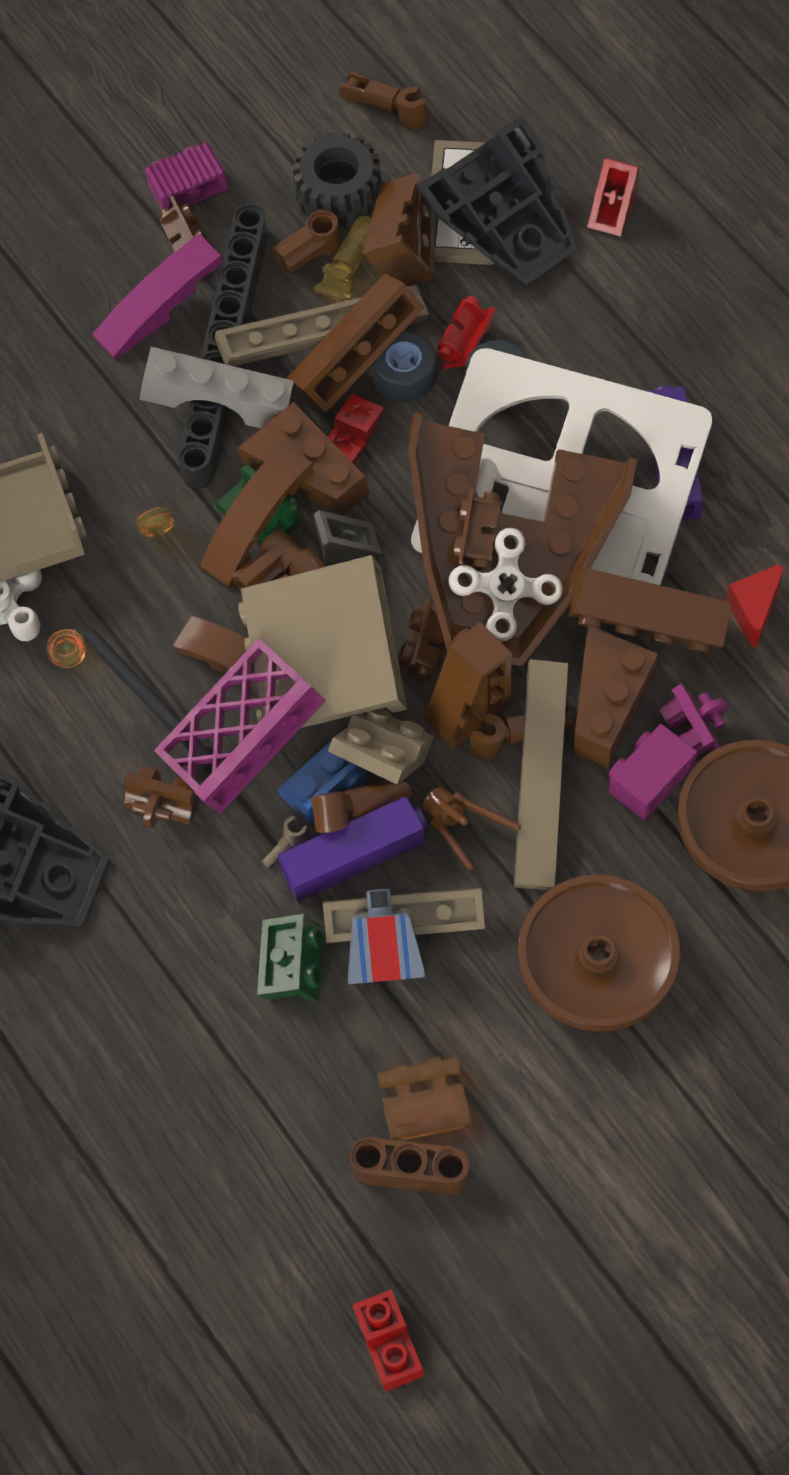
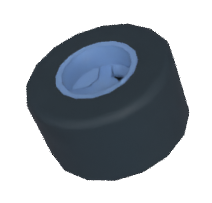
(405, 368)

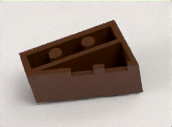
(402, 232)
(332, 480)
(470, 684)
(611, 691)

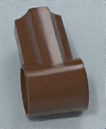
(308, 242)
(271, 561)

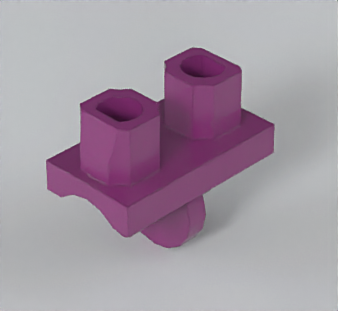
(684, 708)

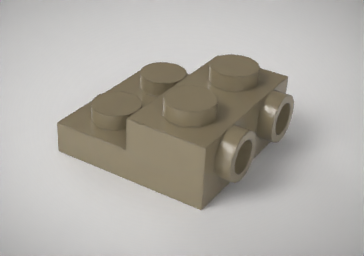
(383, 744)

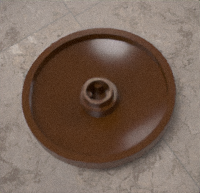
(738, 814)
(598, 953)

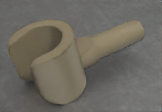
(289, 839)

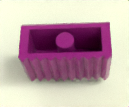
(187, 177)

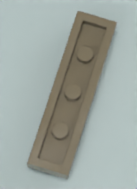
(428, 912)

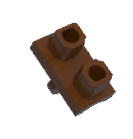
(158, 799)

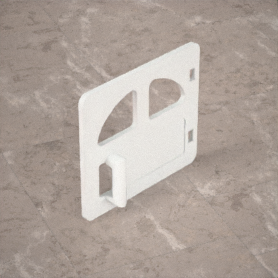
(666, 424)

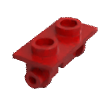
(473, 324)

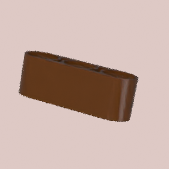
(393, 1152)

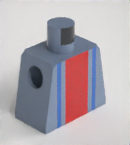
(383, 943)

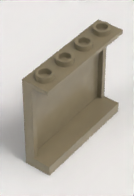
(36, 514)
(333, 633)

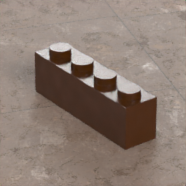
(355, 342)
(649, 609)

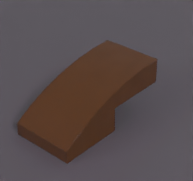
(210, 644)

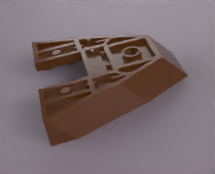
(578, 517)

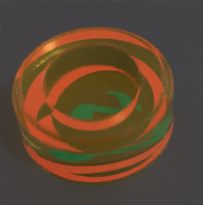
(155, 521)
(66, 648)

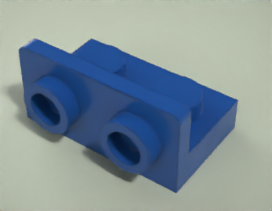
(320, 775)

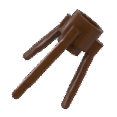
(448, 810)

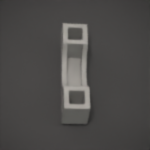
(179, 378)

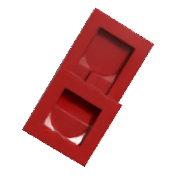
(355, 426)

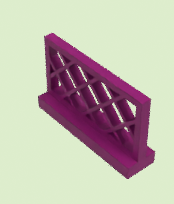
(256, 742)

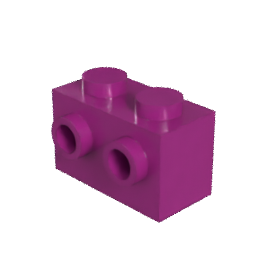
(651, 771)

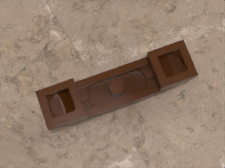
(252, 512)

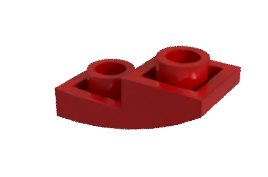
(388, 1340)

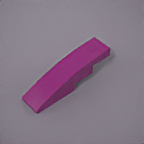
(159, 292)

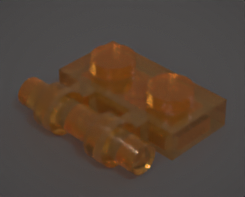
(424, 1111)

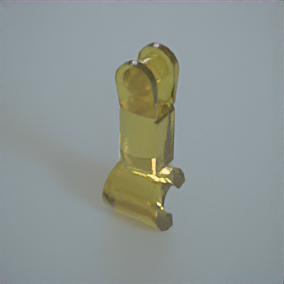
(340, 275)

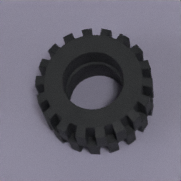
(337, 158)

